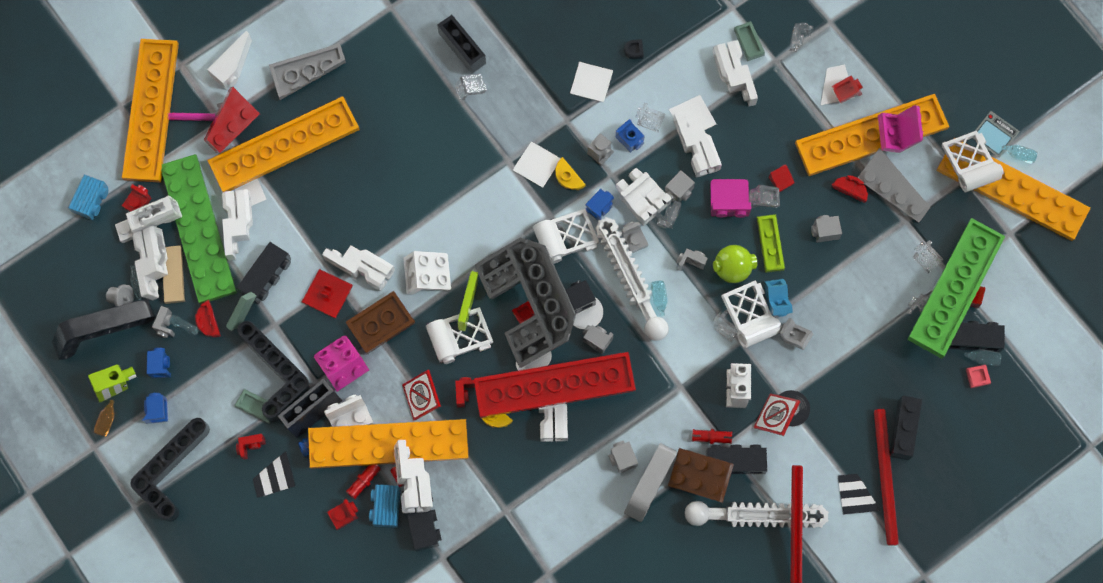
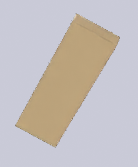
(174, 281)

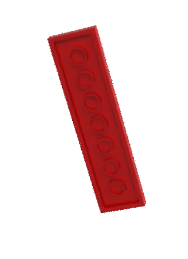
(554, 385)

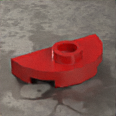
(851, 186)
(206, 320)

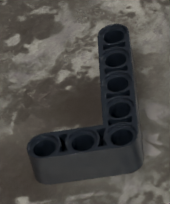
(98, 324)
(277, 367)
(166, 467)

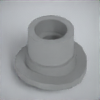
(120, 296)

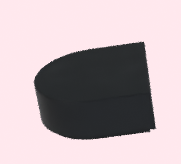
(634, 49)

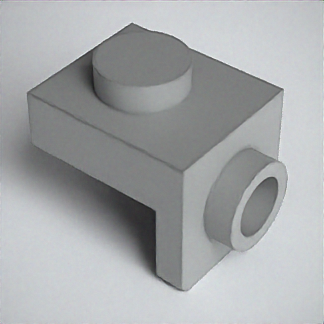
(692, 257)
(795, 334)

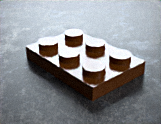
(380, 322)
(700, 475)

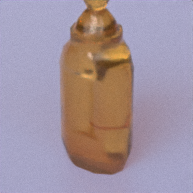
(105, 420)

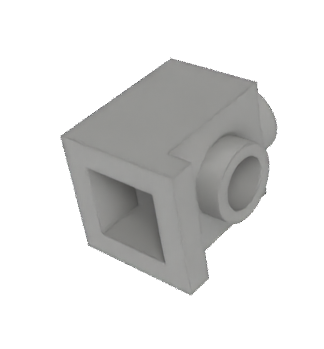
(600, 149)
(597, 338)

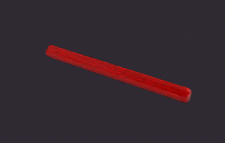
(886, 477)
(796, 523)

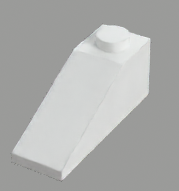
(229, 65)

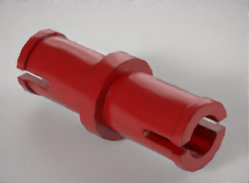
(712, 436)
(363, 480)

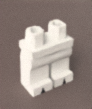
(643, 196)
(740, 383)

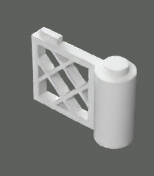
(981, 172)
(550, 236)
(757, 329)
(444, 340)

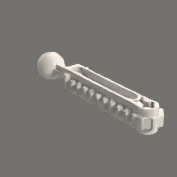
(655, 327)
(698, 513)

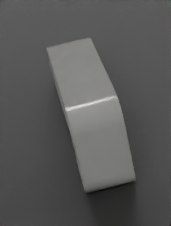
(650, 482)

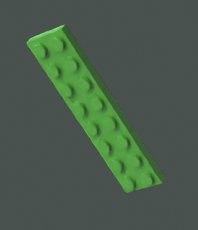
(198, 229)
(956, 288)

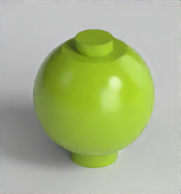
(734, 263)

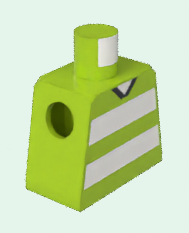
(110, 381)

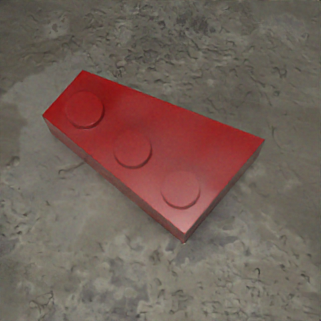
(230, 120)

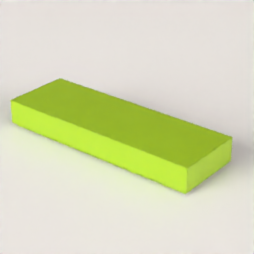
(770, 243)
(468, 301)

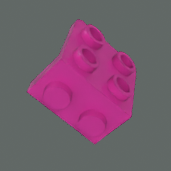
(900, 130)
(730, 198)
(341, 363)

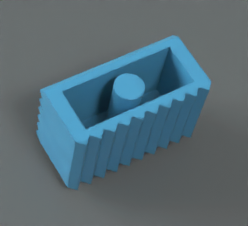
(88, 197)
(386, 506)

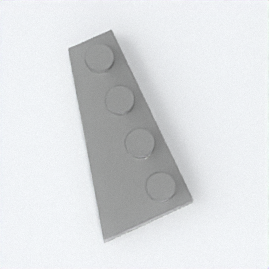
(303, 69)
(889, 183)

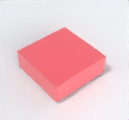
(978, 376)

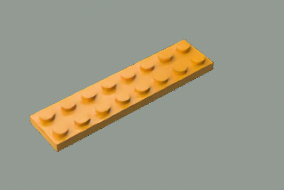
(150, 110)
(862, 137)
(283, 145)
(1026, 196)
(375, 443)

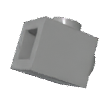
(680, 187)
(826, 228)
(623, 456)

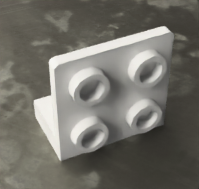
(426, 271)
(349, 413)

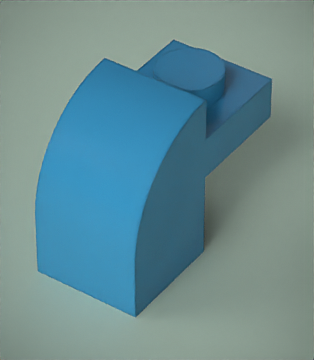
(777, 297)

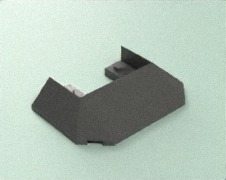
(532, 266)

